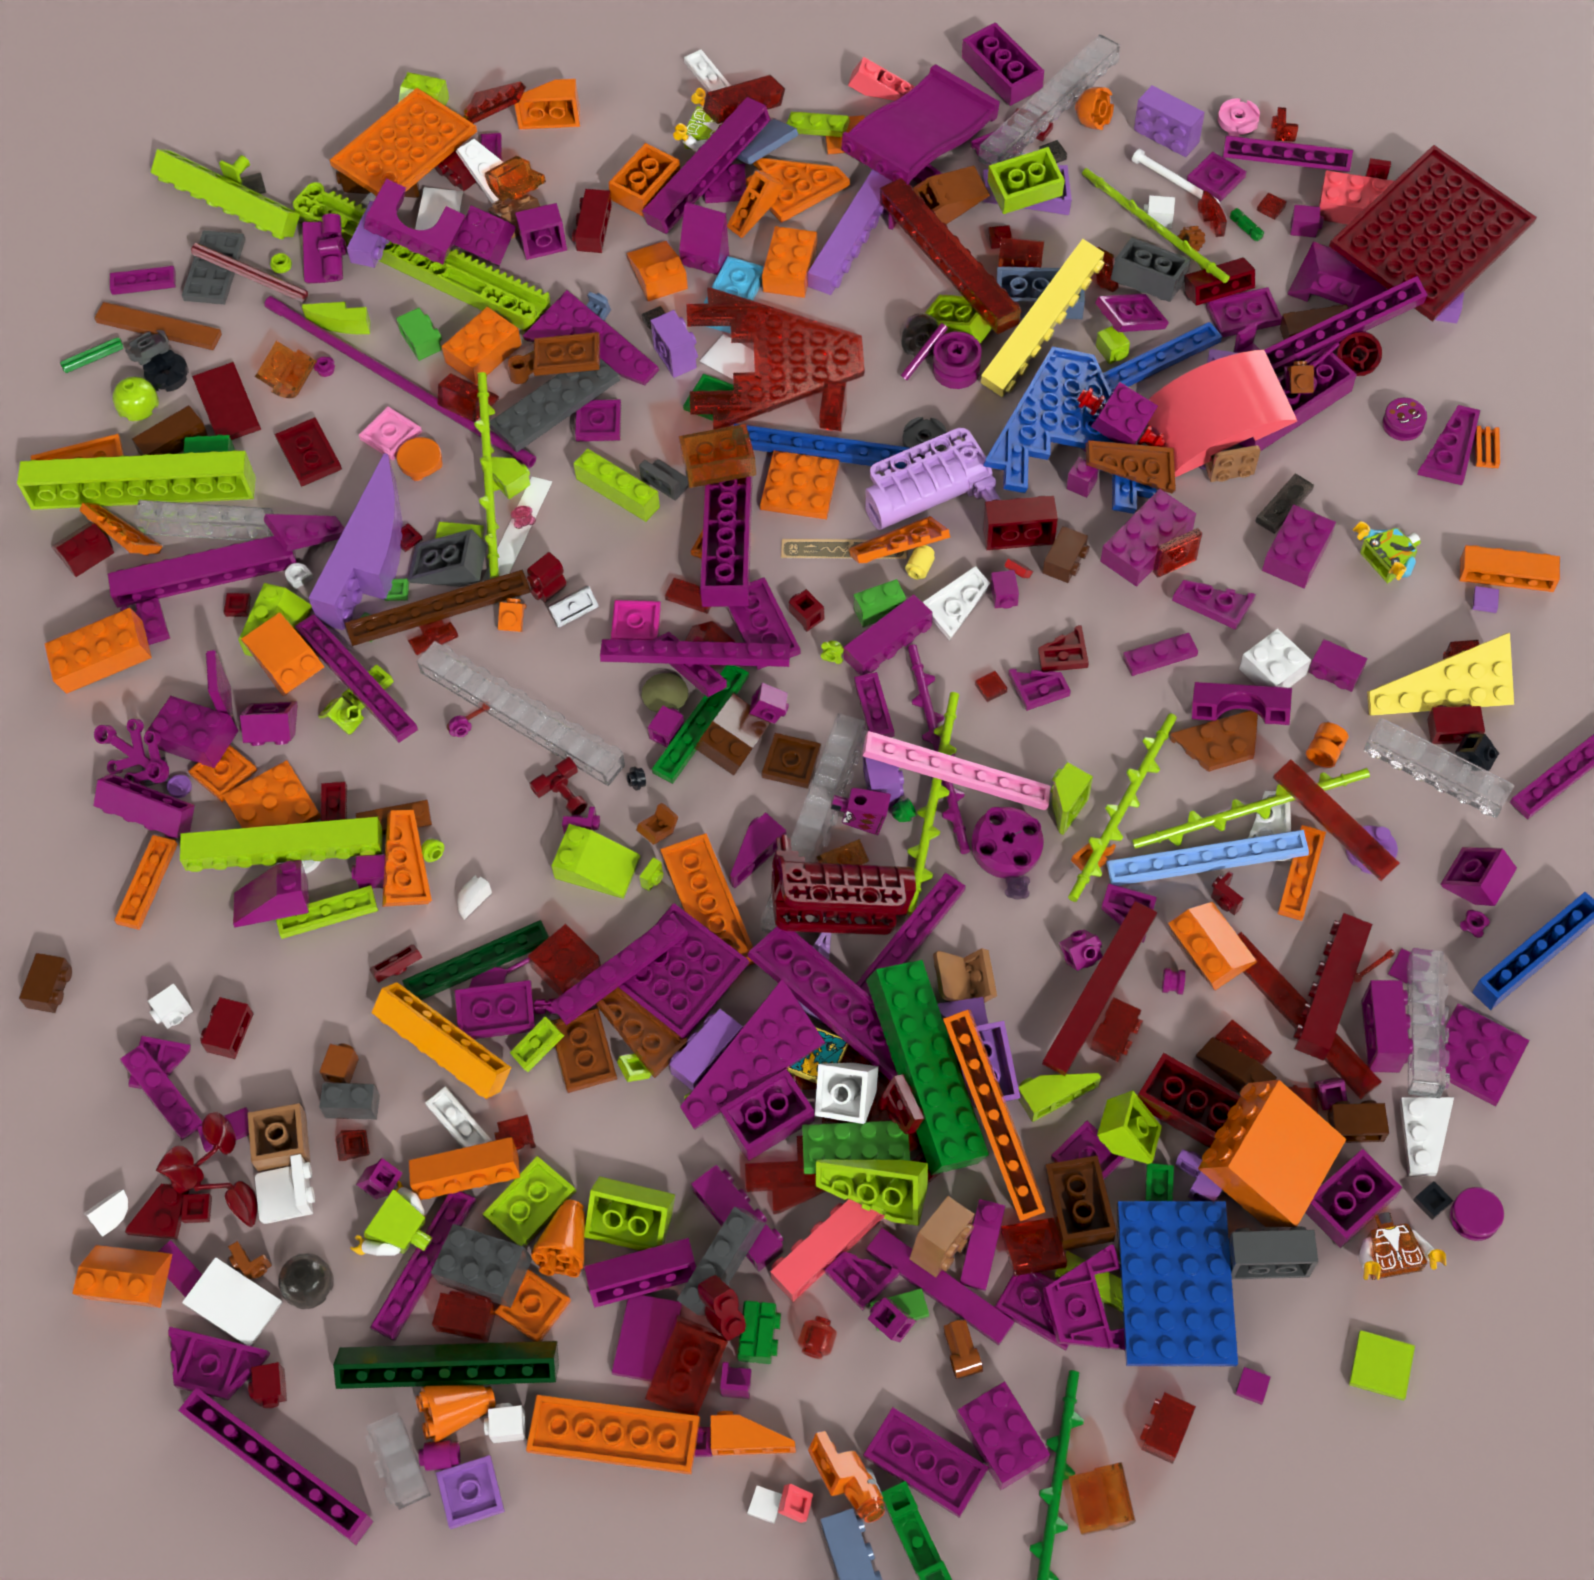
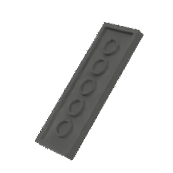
(551, 405)

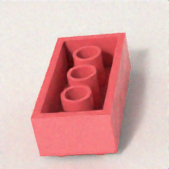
(1347, 195)

